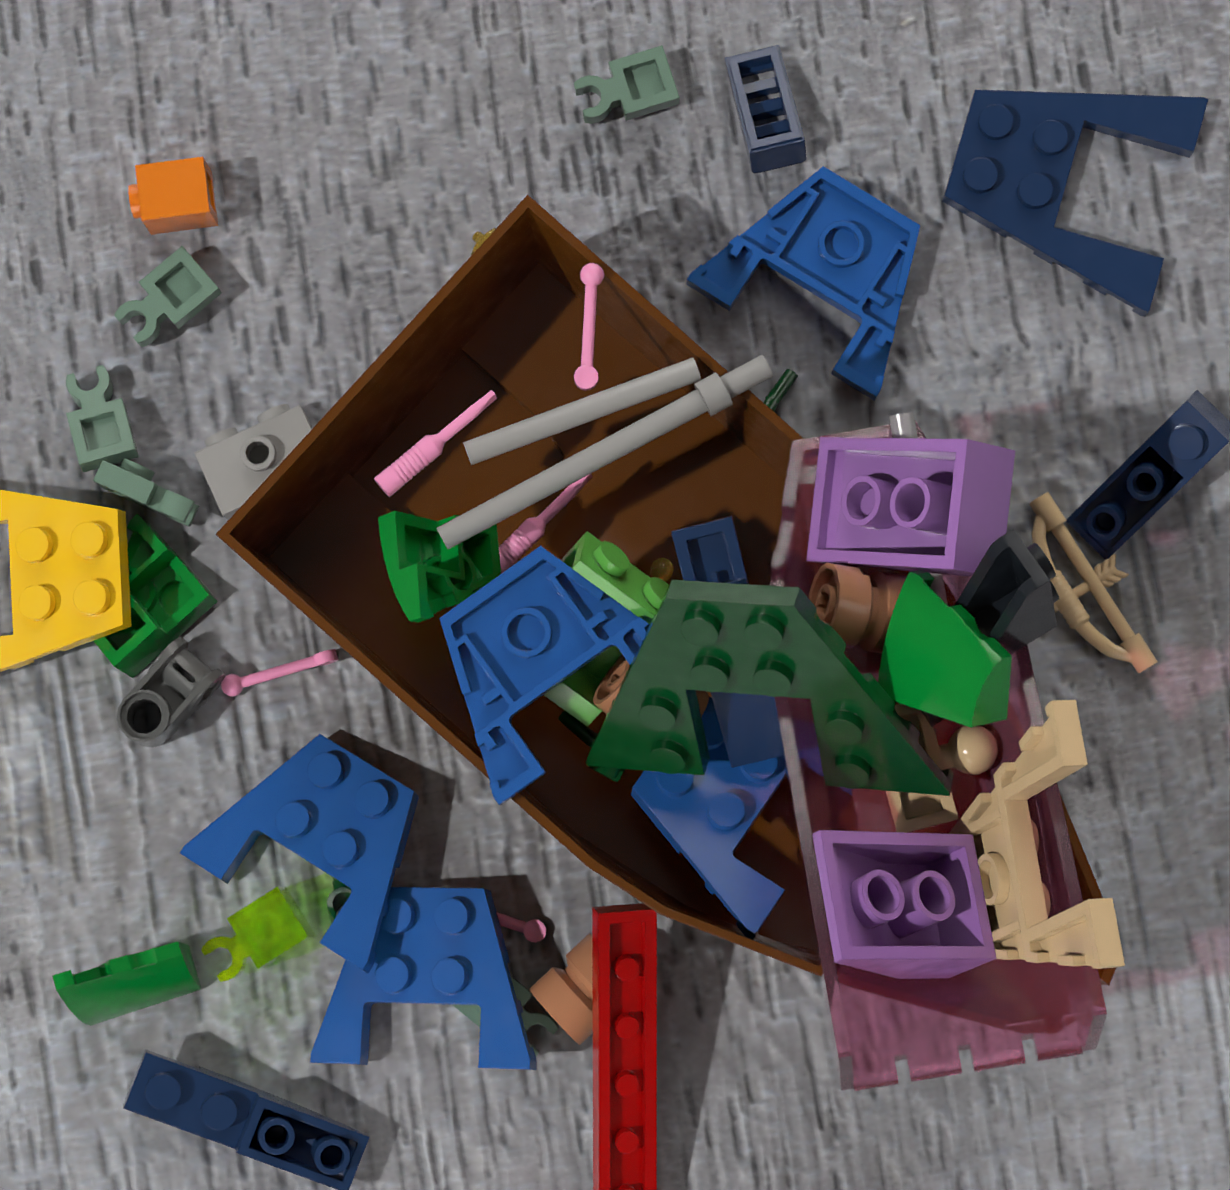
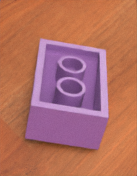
(909, 503)
(904, 902)

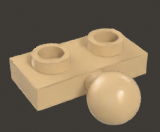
(967, 750)

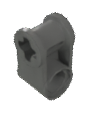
(170, 692)

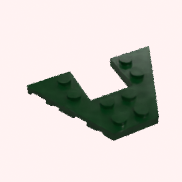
(757, 645)

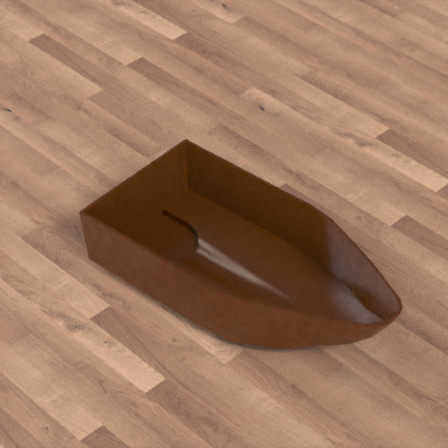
(517, 329)

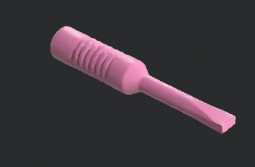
(427, 449)
(533, 528)

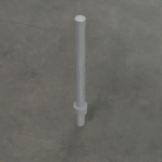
(710, 396)

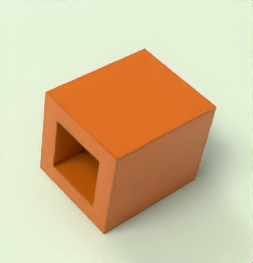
(174, 195)

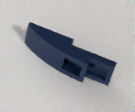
(746, 720)
(246, 1120)

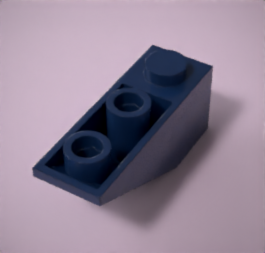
(1151, 475)

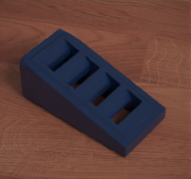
(773, 143)

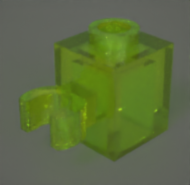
(264, 932)

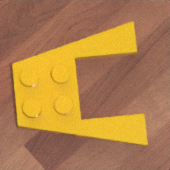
(64, 575)

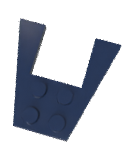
(1018, 163)

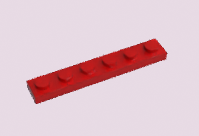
(624, 1047)

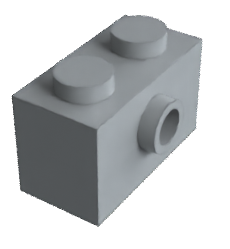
(243, 460)

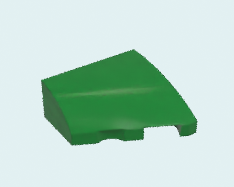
(426, 572)
(162, 601)
(942, 660)
(129, 983)

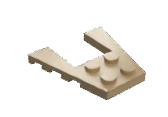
(1008, 858)

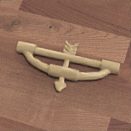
(1105, 574)

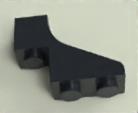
(1010, 595)

